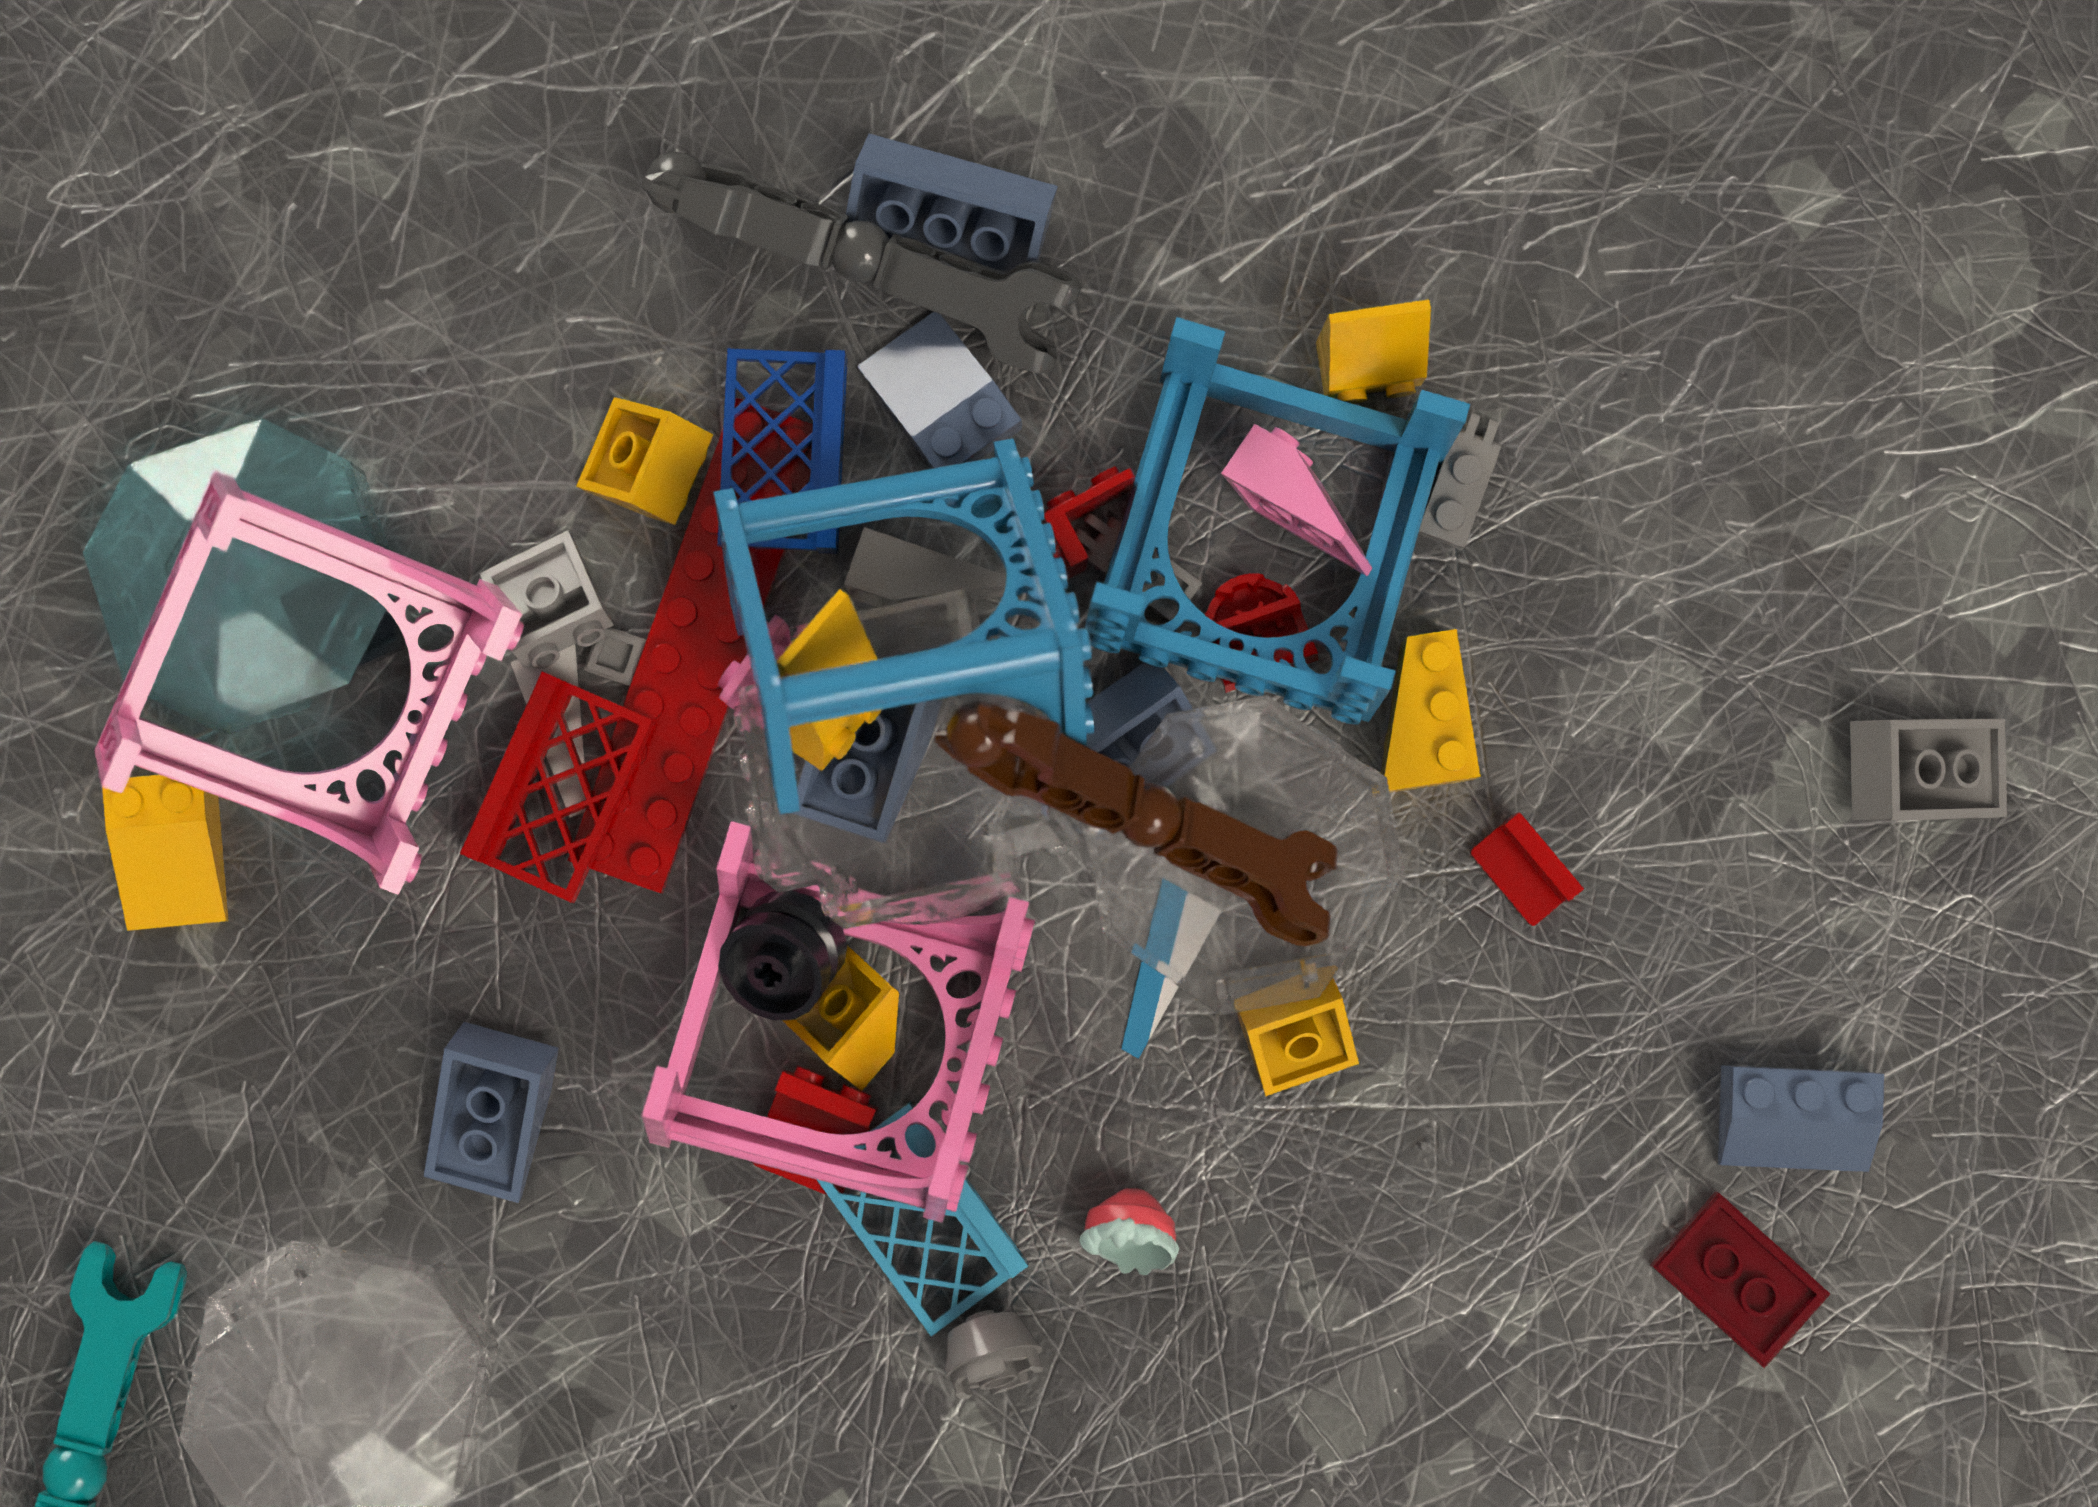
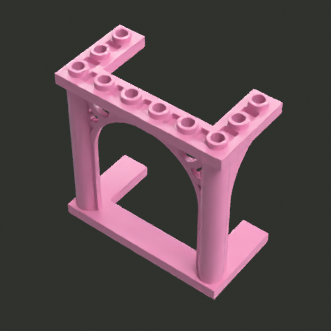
(376, 831)
(979, 944)

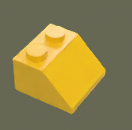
(645, 460)
(1299, 1040)

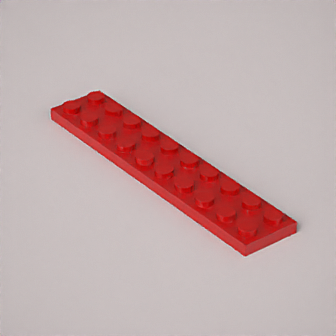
(681, 669)

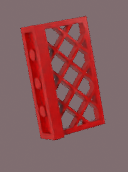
(519, 769)

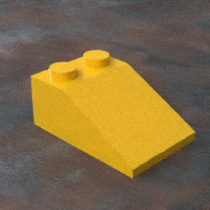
(1375, 351)
(828, 642)
(166, 853)

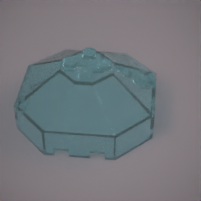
(257, 624)

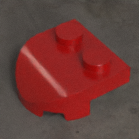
(1259, 609)

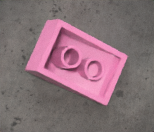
(1284, 489)

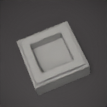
(615, 656)

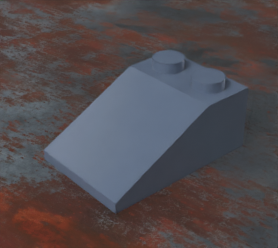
(940, 394)
(873, 778)
(489, 1110)

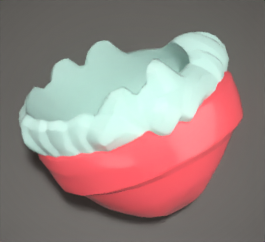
(1131, 1232)

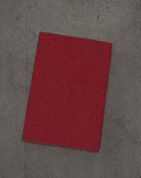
(1740, 1279)

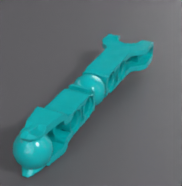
(103, 1371)

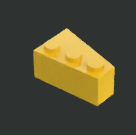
(1429, 717)

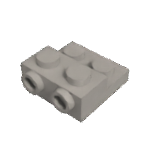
(555, 600)

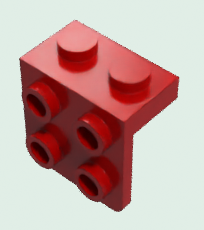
(1069, 507)
(810, 1104)

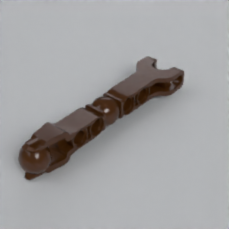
(1035, 760)

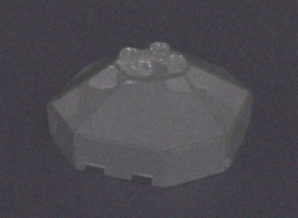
(1277, 778)
(338, 1382)

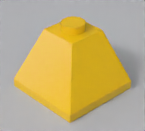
(852, 1022)

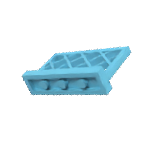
(972, 1214)

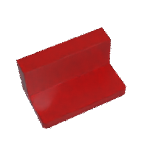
(1525, 869)

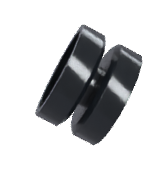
(782, 956)

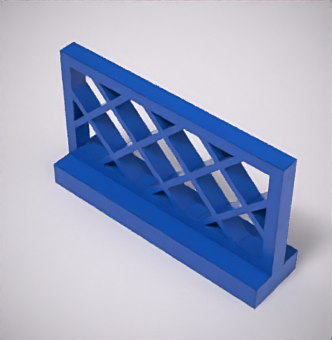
(826, 437)

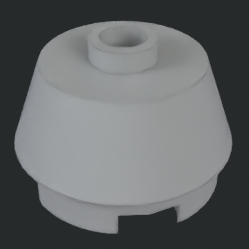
(991, 1353)

